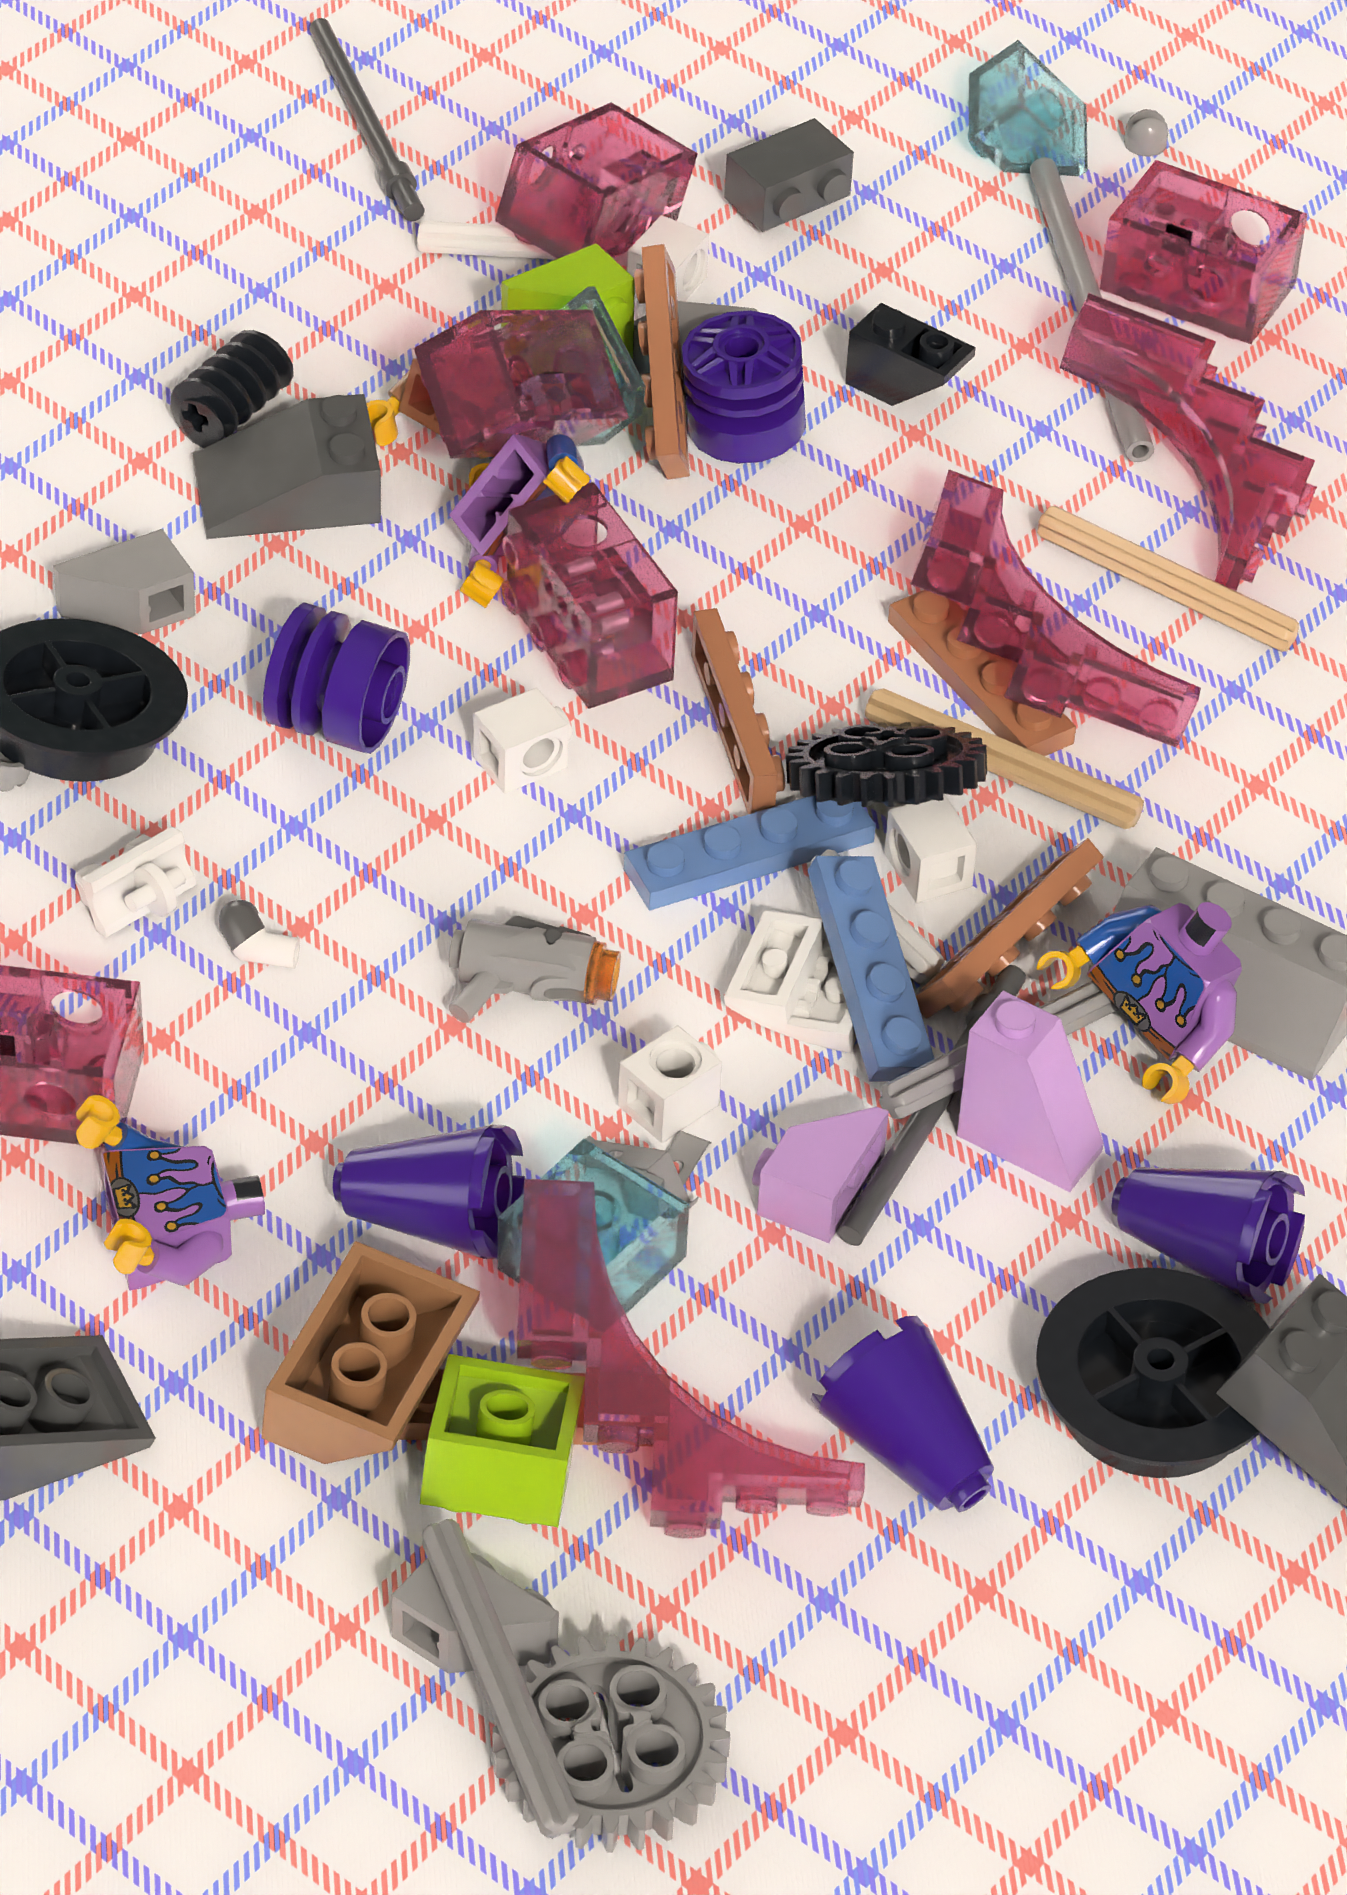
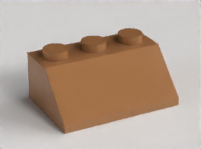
(364, 1357)

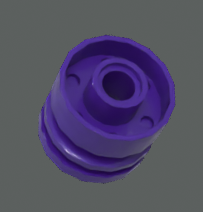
(744, 386)
(336, 678)

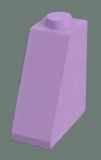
(1027, 1094)

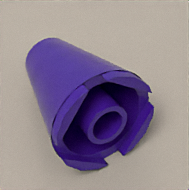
(436, 1186)
(1217, 1222)
(908, 1415)

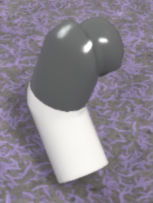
(250, 939)

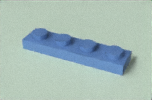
(745, 849)
(870, 965)

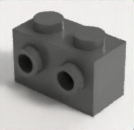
(788, 174)

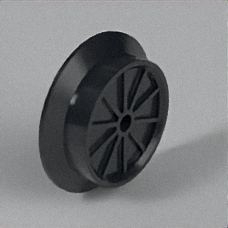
(84, 698)
(1139, 1369)

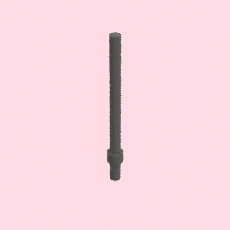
(394, 174)
(916, 1129)

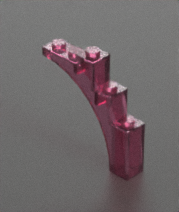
(1213, 426)
(1013, 616)
(630, 1400)

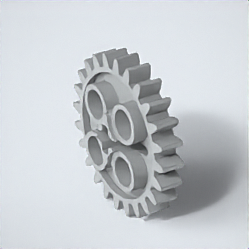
(673, 1729)

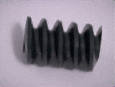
(230, 387)

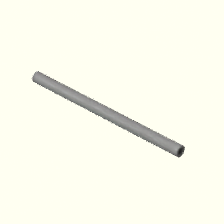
(1082, 281)

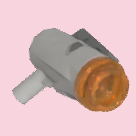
(530, 960)

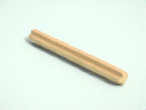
(1168, 578)
(1018, 763)

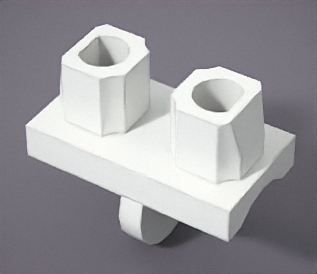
(137, 882)

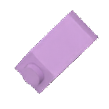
(820, 1171)

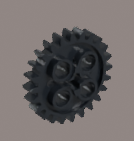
(886, 764)

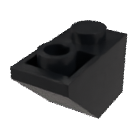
(901, 356)

